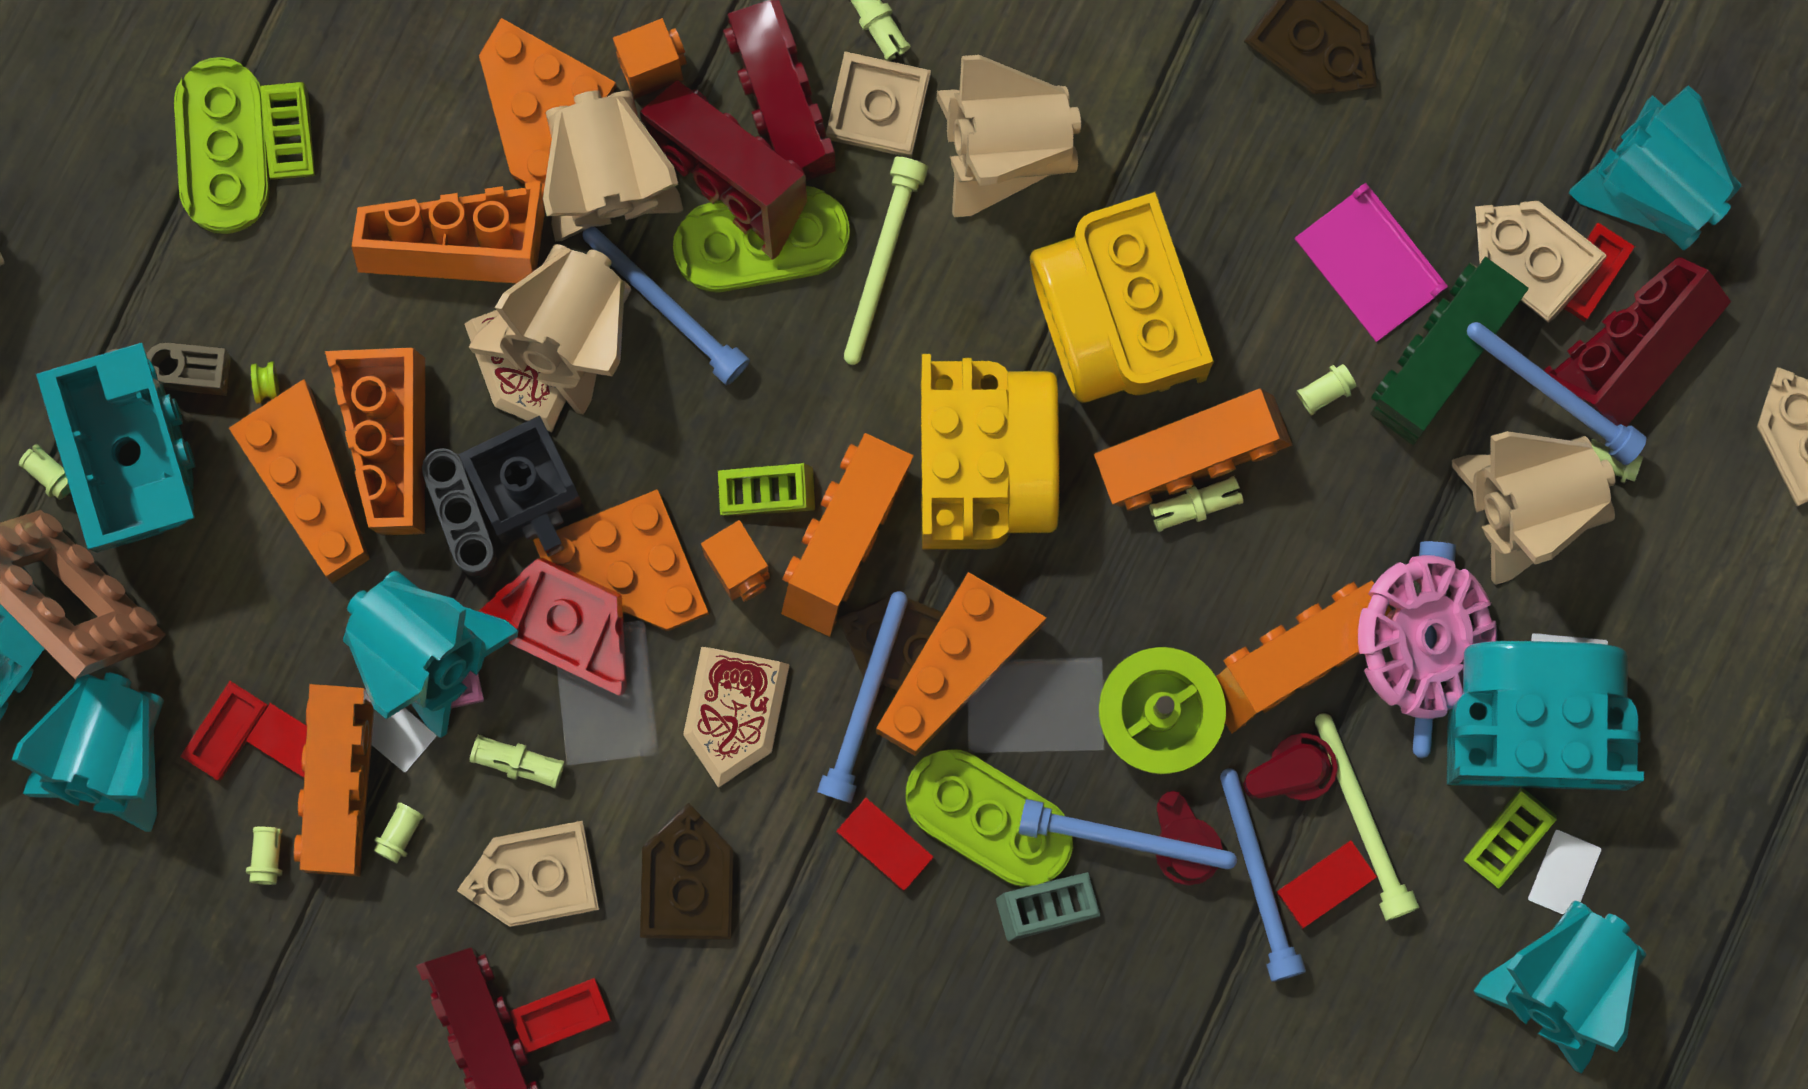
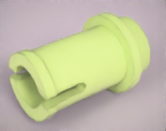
(1327, 389)
(46, 471)
(1625, 471)
(398, 833)
(265, 856)

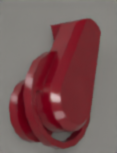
(1293, 770)
(1180, 824)

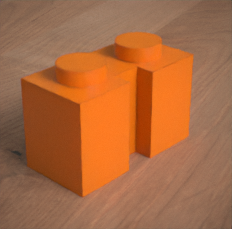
(650, 57)
(736, 562)

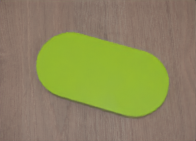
(221, 146)
(722, 258)
(980, 817)

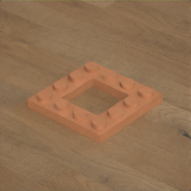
(120, 624)

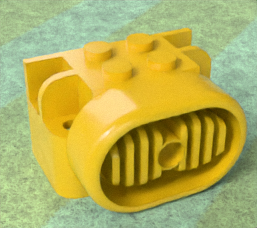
(1120, 304)
(987, 453)

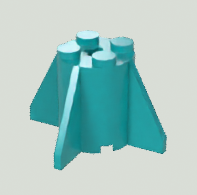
(1664, 172)
(418, 647)
(97, 749)
(1573, 983)

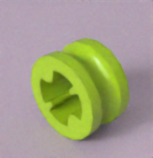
(264, 382)

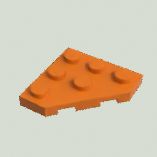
(523, 83)
(637, 556)

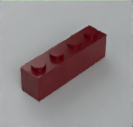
(779, 87)
(728, 164)
(1643, 343)
(475, 1021)

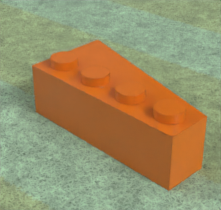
(454, 237)
(385, 429)
(1193, 449)
(299, 469)
(844, 533)
(963, 653)
(1293, 657)
(335, 780)

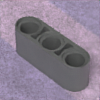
(450, 493)

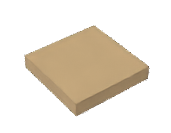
(878, 104)

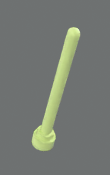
(907, 177)
(1395, 897)

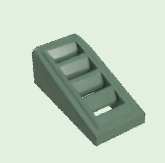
(1011, 917)

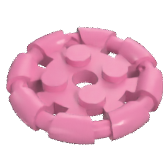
(1406, 629)

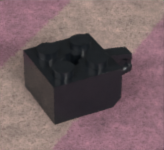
(529, 508)

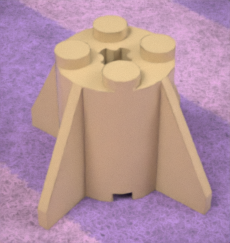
(1005, 133)
(604, 165)
(561, 323)
(1536, 496)

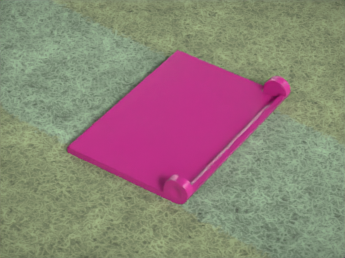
(1371, 262)

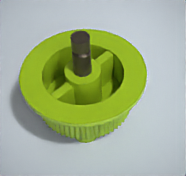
(1162, 710)

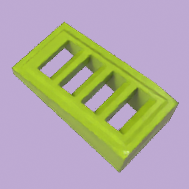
(287, 92)
(804, 489)
(1533, 806)

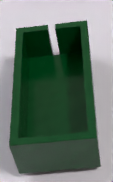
(1443, 358)

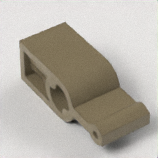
(198, 367)

